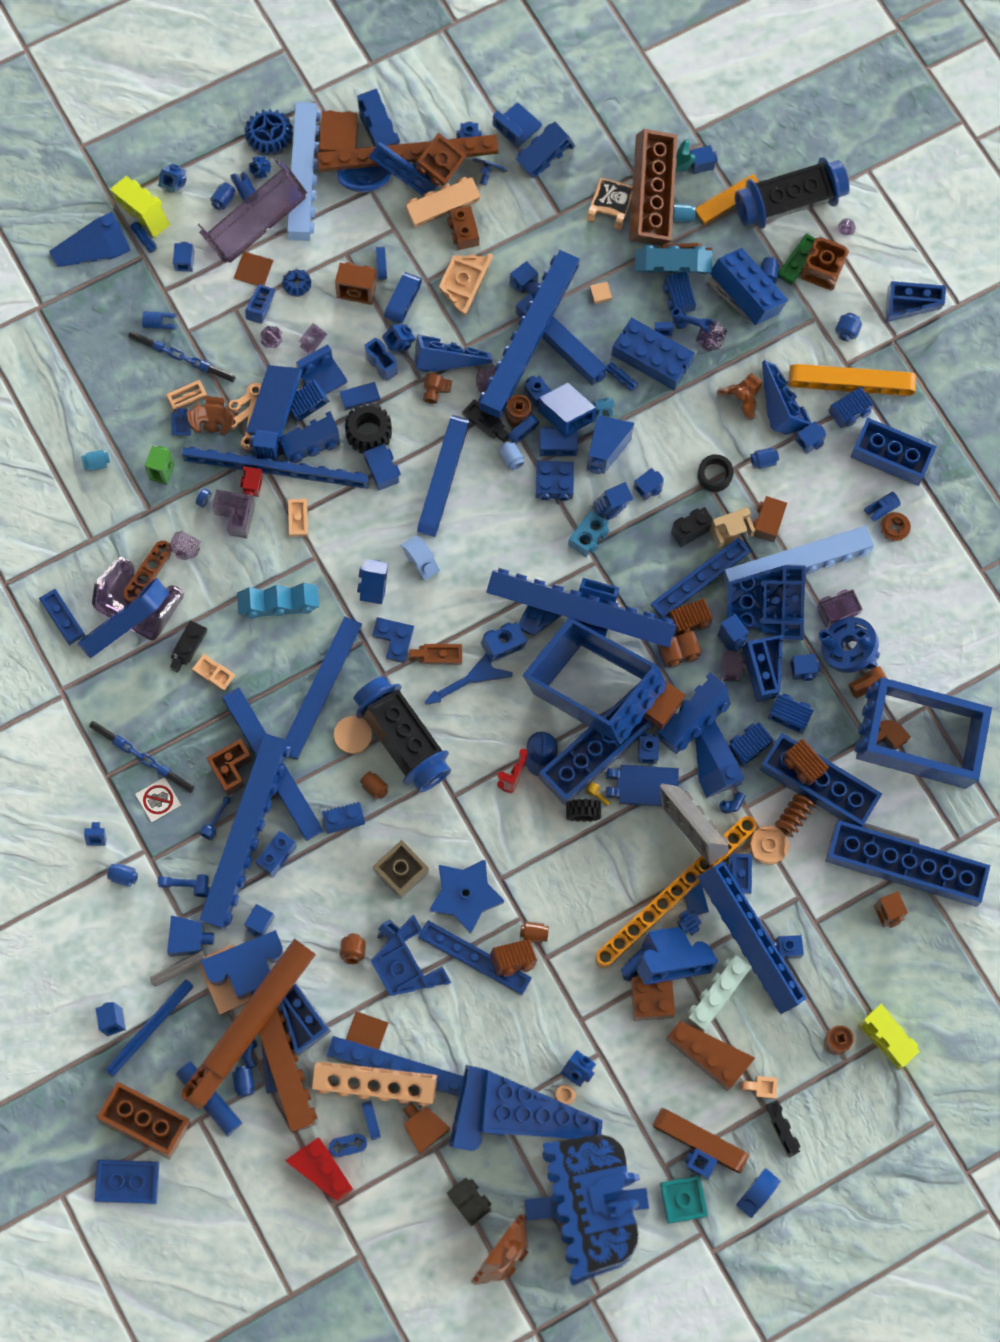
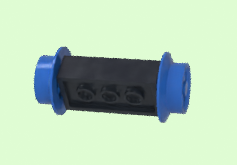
(792, 192)
(402, 734)

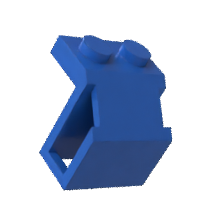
(602, 590)

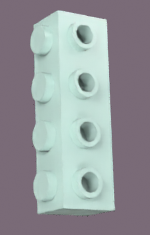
(715, 998)

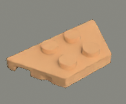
(464, 279)

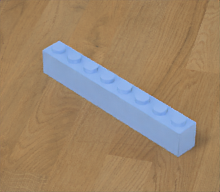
(303, 168)
(813, 555)

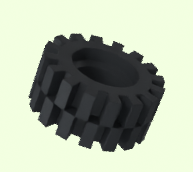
(583, 810)

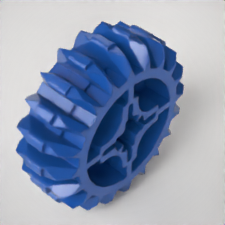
(278, 127)

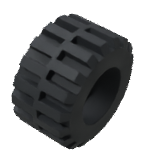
(364, 415)

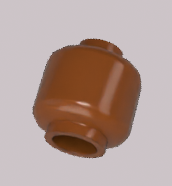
(352, 949)

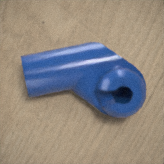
(734, 805)

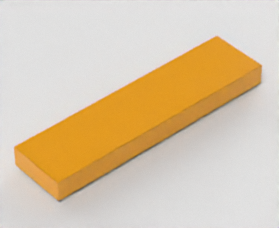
(720, 203)

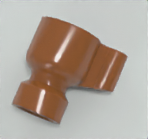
(433, 384)

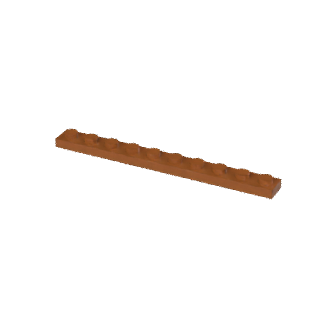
(410, 152)

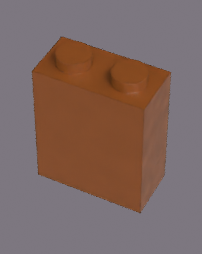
(338, 130)

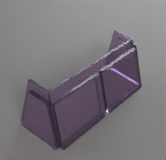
(255, 215)

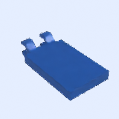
(640, 784)

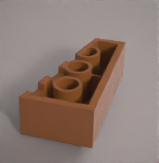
(714, 1057)

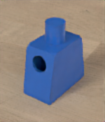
(187, 937)

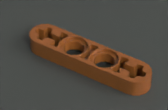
(147, 572)

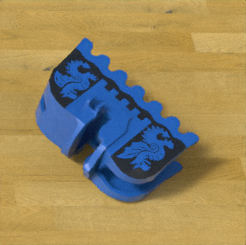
(585, 1177)

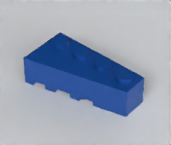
(695, 714)

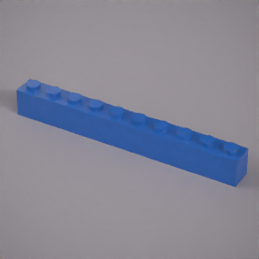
(529, 333)
(582, 608)
(245, 831)

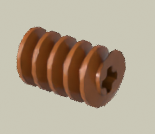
(793, 814)

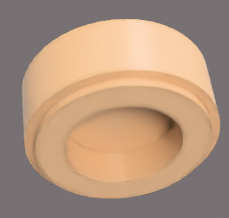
(565, 1094)

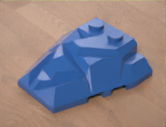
(771, 600)

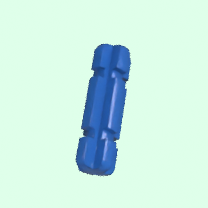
(143, 236)
(621, 376)

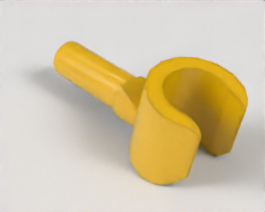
(593, 791)

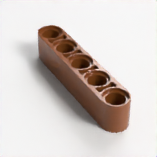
(696, 1137)

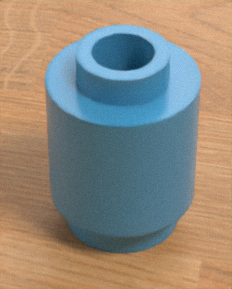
(683, 213)
(95, 460)

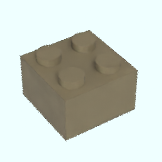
(401, 869)

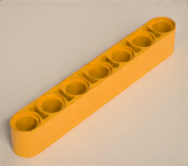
(851, 379)

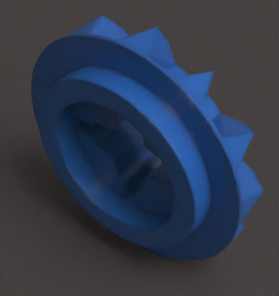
(289, 285)

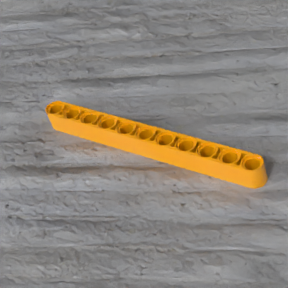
(670, 899)

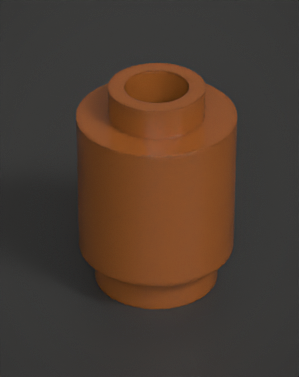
(374, 785)
(534, 931)

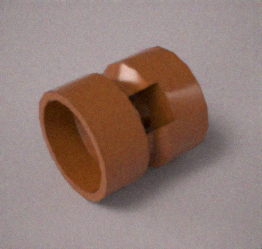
(518, 409)
(838, 1040)

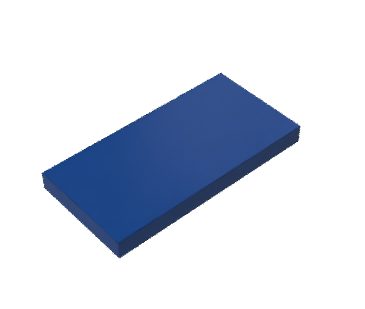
(274, 399)

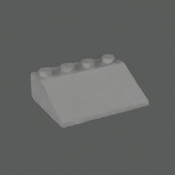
(693, 823)

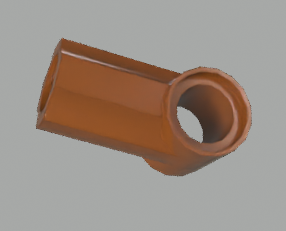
(859, 686)

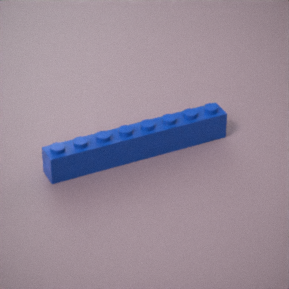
(752, 938)

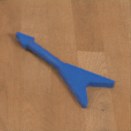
(481, 672)

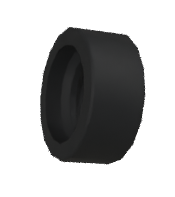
(714, 486)

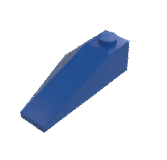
(437, 356)

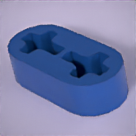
(381, 263)
(523, 429)
(371, 1120)
(348, 1150)

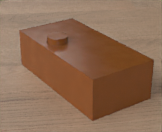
(143, 1120)

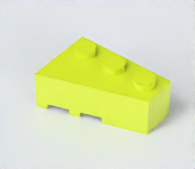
(140, 204)
(889, 1037)

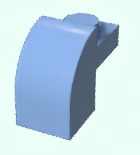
(421, 556)

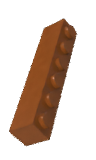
(286, 1074)

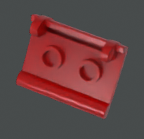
(509, 782)

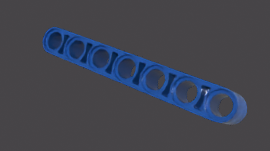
(443, 476)

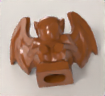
(745, 392)
(212, 414)

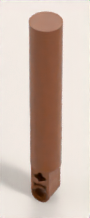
(247, 1024)

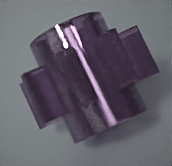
(271, 337)

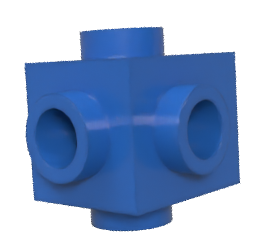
(468, 129)
(172, 178)
(398, 337)
(579, 1068)

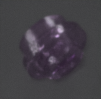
(846, 227)

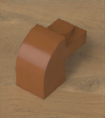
(892, 734)

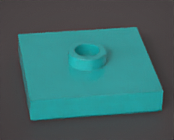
(683, 1199)

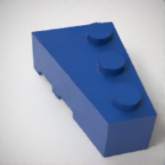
(375, 119)
(544, 149)
(311, 440)
(764, 666)
(303, 1020)

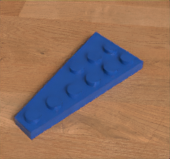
(522, 1111)

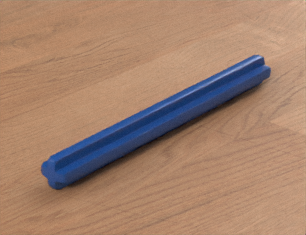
(151, 1025)

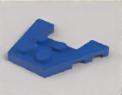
(398, 967)

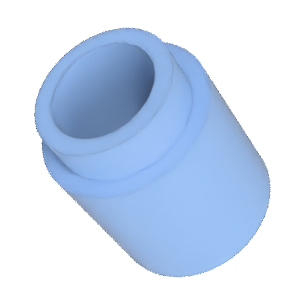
(511, 455)

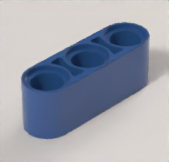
(403, 297)

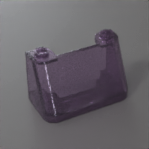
(109, 598)

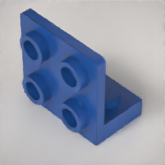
(516, 124)
(323, 369)

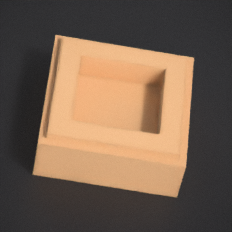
(600, 292)

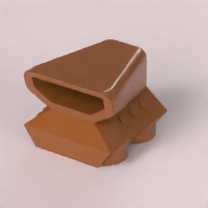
(824, 263)

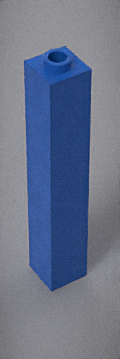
(569, 347)

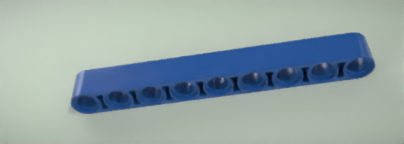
(287, 787)

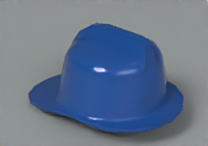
(540, 751)

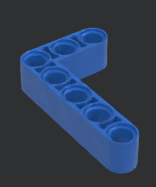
(125, 619)

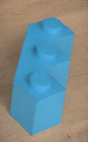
(673, 260)
(278, 600)

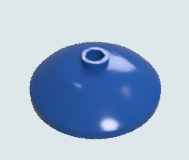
(363, 179)

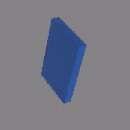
(127, 1181)

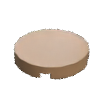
(352, 735)
(769, 845)

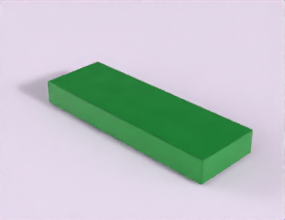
(793, 266)

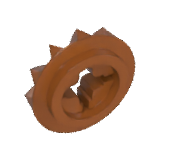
(897, 519)

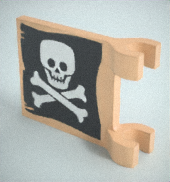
(611, 199)

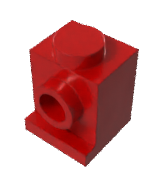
(251, 481)

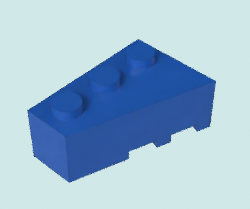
(912, 299)

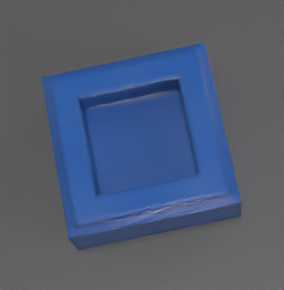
(664, 328)

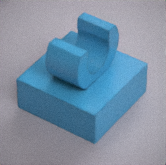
(602, 404)

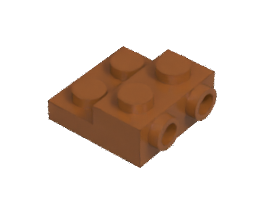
(440, 160)

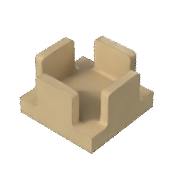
(731, 526)

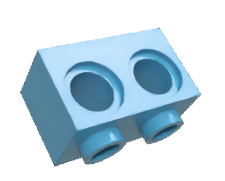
(585, 531)

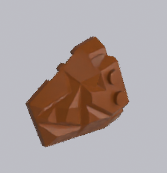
(505, 1254)

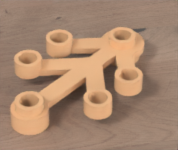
(246, 413)

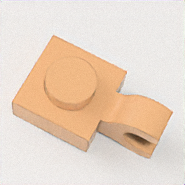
(764, 1087)

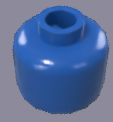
(848, 327)

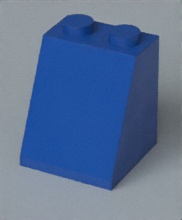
(608, 442)

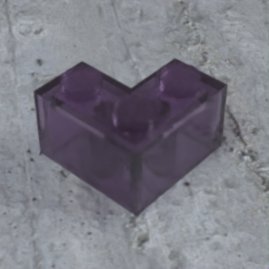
(238, 509)

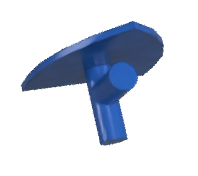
(487, 169)

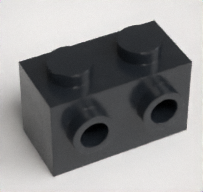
(692, 527)

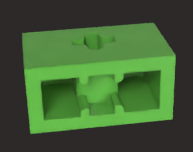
(159, 464)

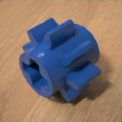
(259, 167)
(689, 922)

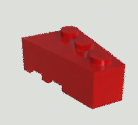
(321, 1169)

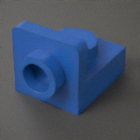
(180, 423)

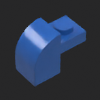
(758, 1193)

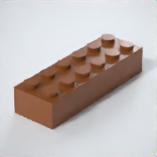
(653, 187)

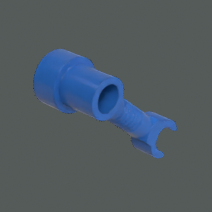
(681, 320)
(200, 885)

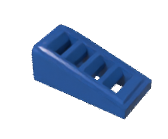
(258, 314)

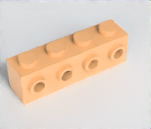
(441, 202)

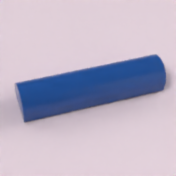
(216, 1106)

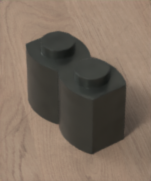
(469, 1201)

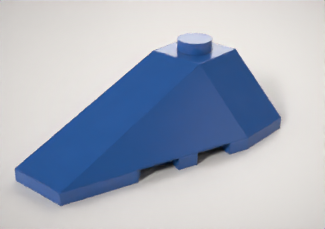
(95, 241)
(782, 409)
(716, 763)

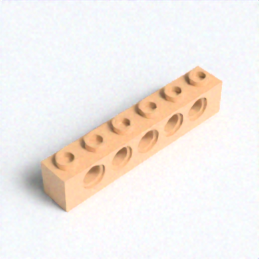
(404, 1079)

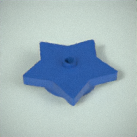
(465, 909)

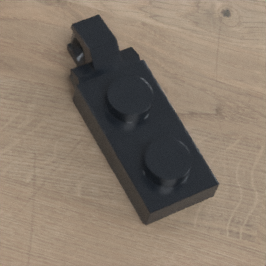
(486, 422)
(187, 645)
(782, 1128)

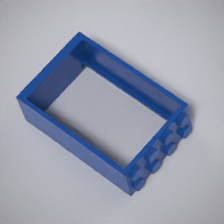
(559, 652)
(870, 752)

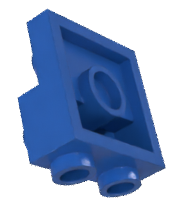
(554, 480)

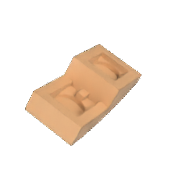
(213, 672)

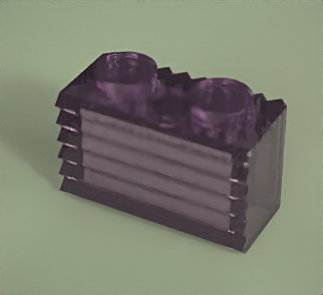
(839, 607)

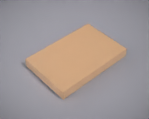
(224, 994)

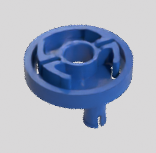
(839, 635)

